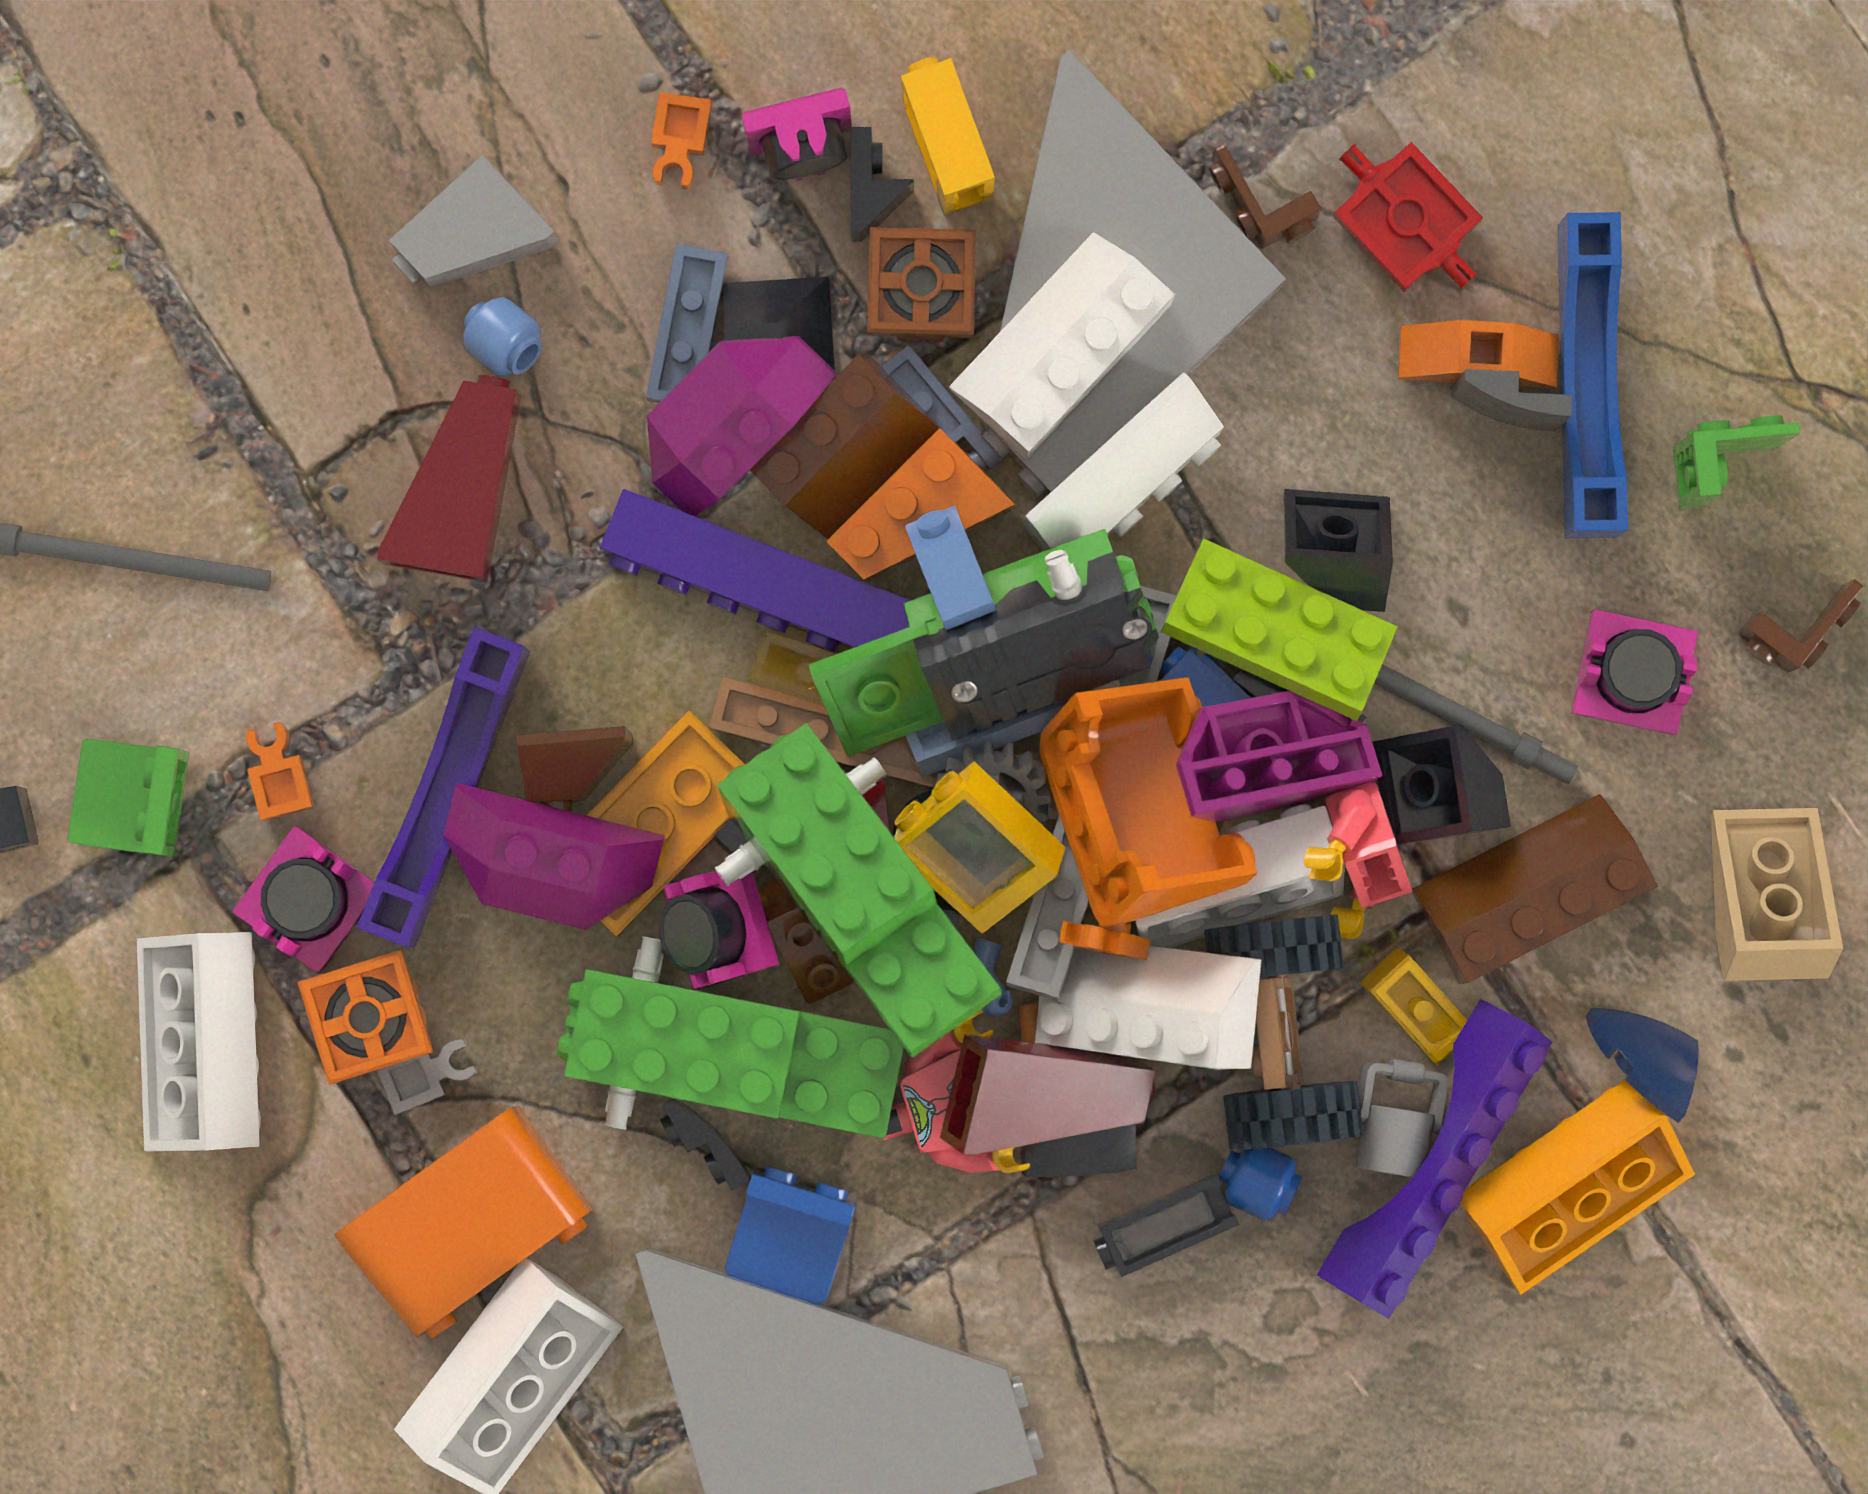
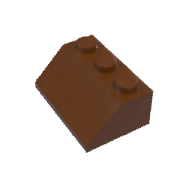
(845, 446)

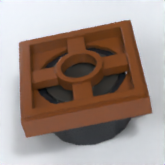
(921, 285)

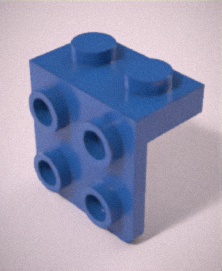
(790, 1235)

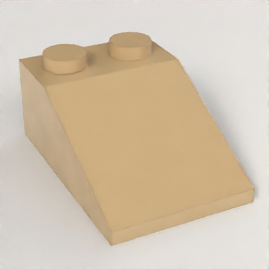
(1773, 895)

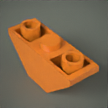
(1447, 348)

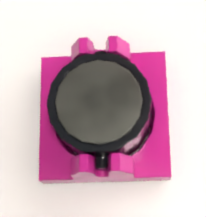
(800, 134)
(1635, 671)
(305, 900)
(715, 927)

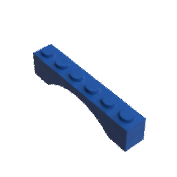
(1588, 355)

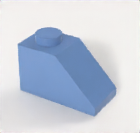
(950, 567)

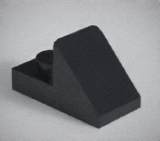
(871, 198)

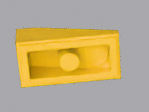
(1415, 1004)

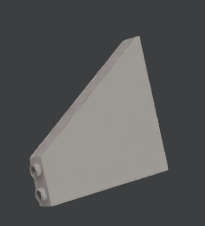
(1115, 180)
(826, 1400)

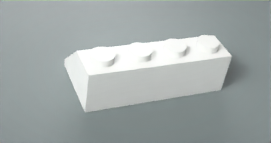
(1062, 343)
(1129, 469)
(1276, 888)
(1162, 1009)
(198, 1042)
(507, 1379)

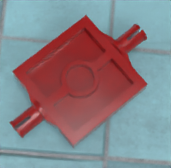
(1407, 216)

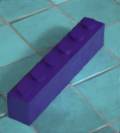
(748, 575)

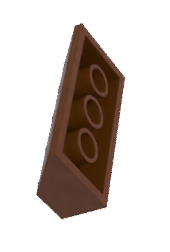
(1533, 888)

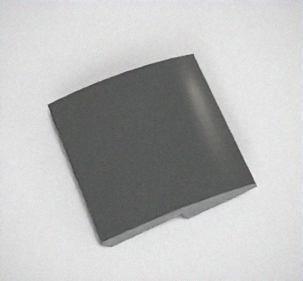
(1498, 397)

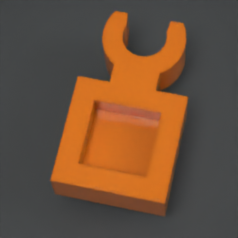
(680, 129)
(280, 782)
(1106, 940)

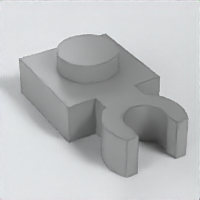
(420, 1078)

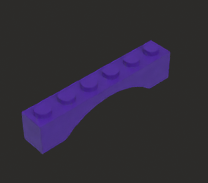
(459, 755)
(1384, 1251)

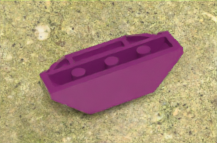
(730, 415)
(1271, 756)
(548, 857)

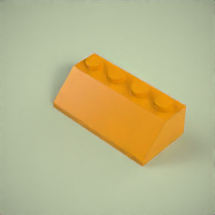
(1576, 1185)

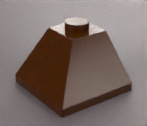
(569, 764)

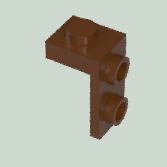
(1288, 221)
(1773, 644)
(803, 950)

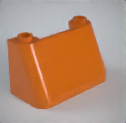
(1125, 807)
(465, 1222)

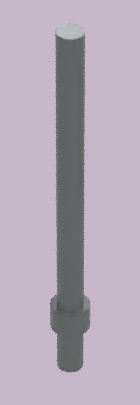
(15, 540)
(1523, 749)

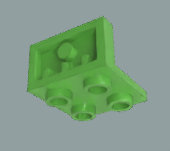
(1700, 467)
(128, 797)

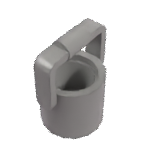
(1393, 1137)

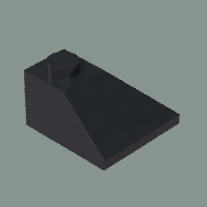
(781, 310)
(1340, 544)
(1439, 785)

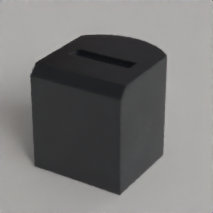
(16, 820)

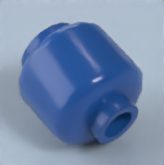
(1260, 1181)

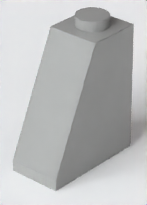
(470, 229)

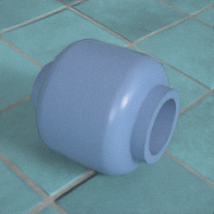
(502, 337)

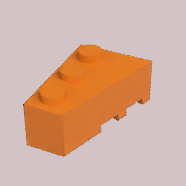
(930, 480)

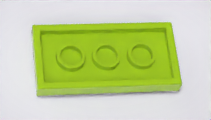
(1279, 629)

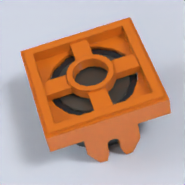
(366, 1017)

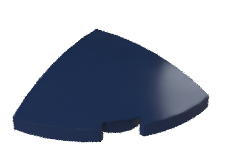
(1653, 1054)

